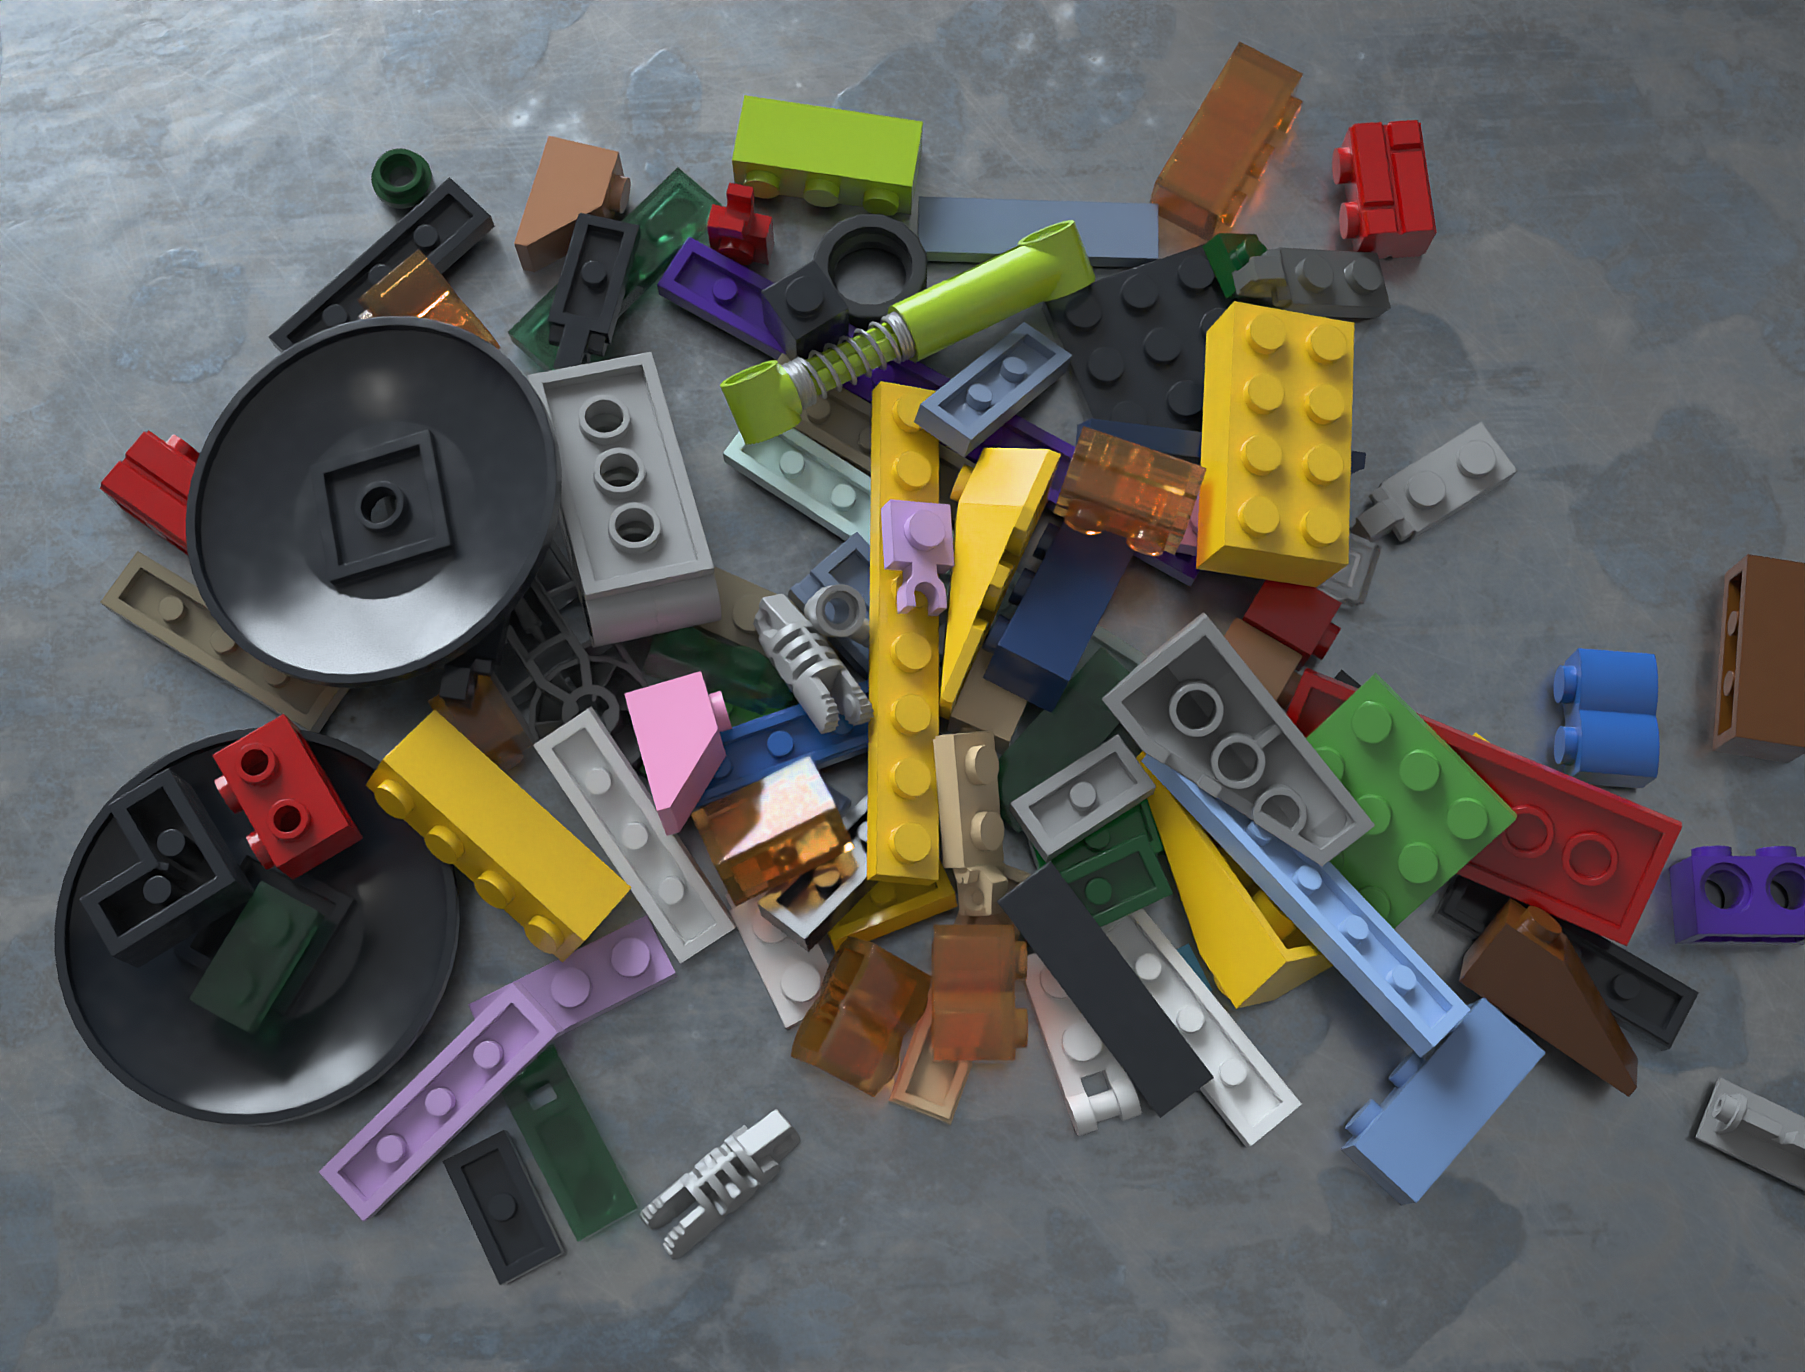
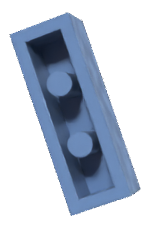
(1440, 1102)

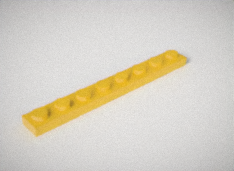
(901, 658)

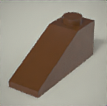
(1539, 980)

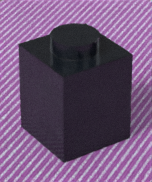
(805, 312)

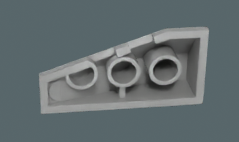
(1223, 730)

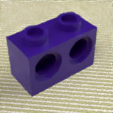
(1749, 909)

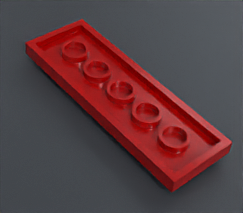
(1571, 844)

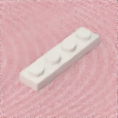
(632, 835)
(1244, 1083)

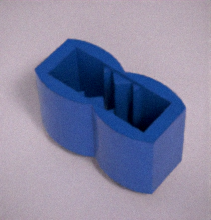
(1608, 717)

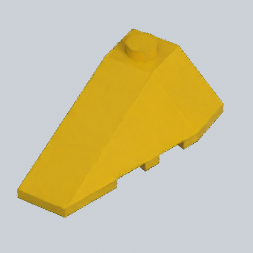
(992, 529)
(1235, 924)

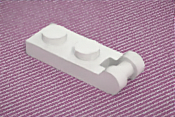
(1077, 1054)

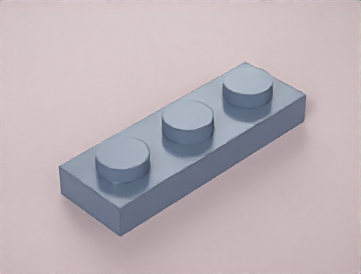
(992, 389)

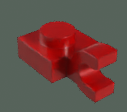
(738, 230)

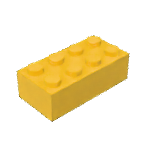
(1276, 445)

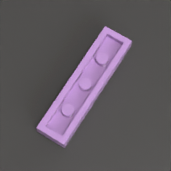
(441, 1101)

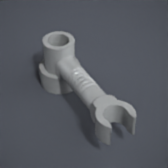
(848, 617)

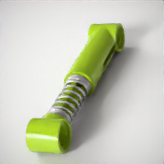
(1041, 268)

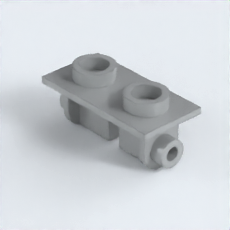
(1755, 1132)

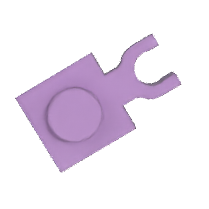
(921, 545)

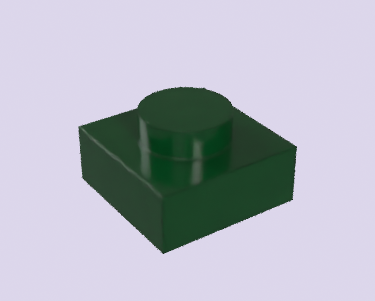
(1230, 253)

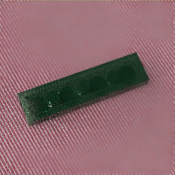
(666, 220)

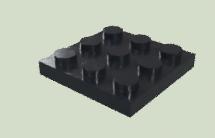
(1142, 340)

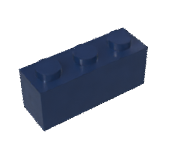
(1055, 613)

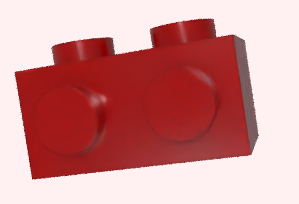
(285, 798)

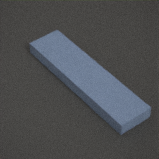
(985, 227)

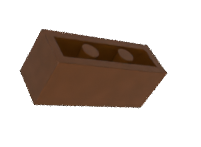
(1762, 661)

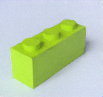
(827, 155)

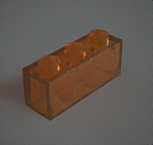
(1227, 142)

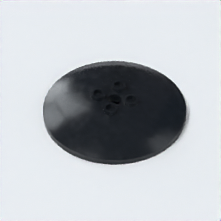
(307, 453)
(344, 1009)

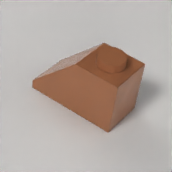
(568, 182)

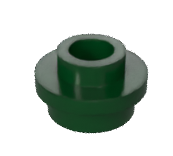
(396, 164)

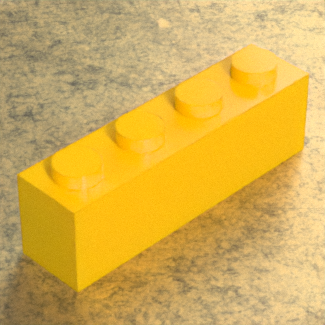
(496, 836)

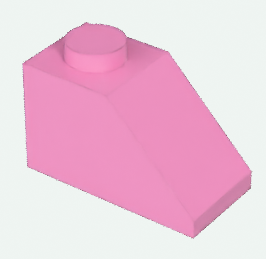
(678, 742)

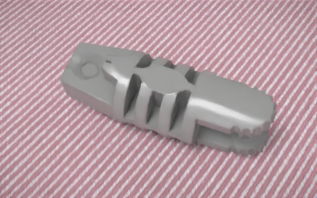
(809, 665)
(721, 1182)

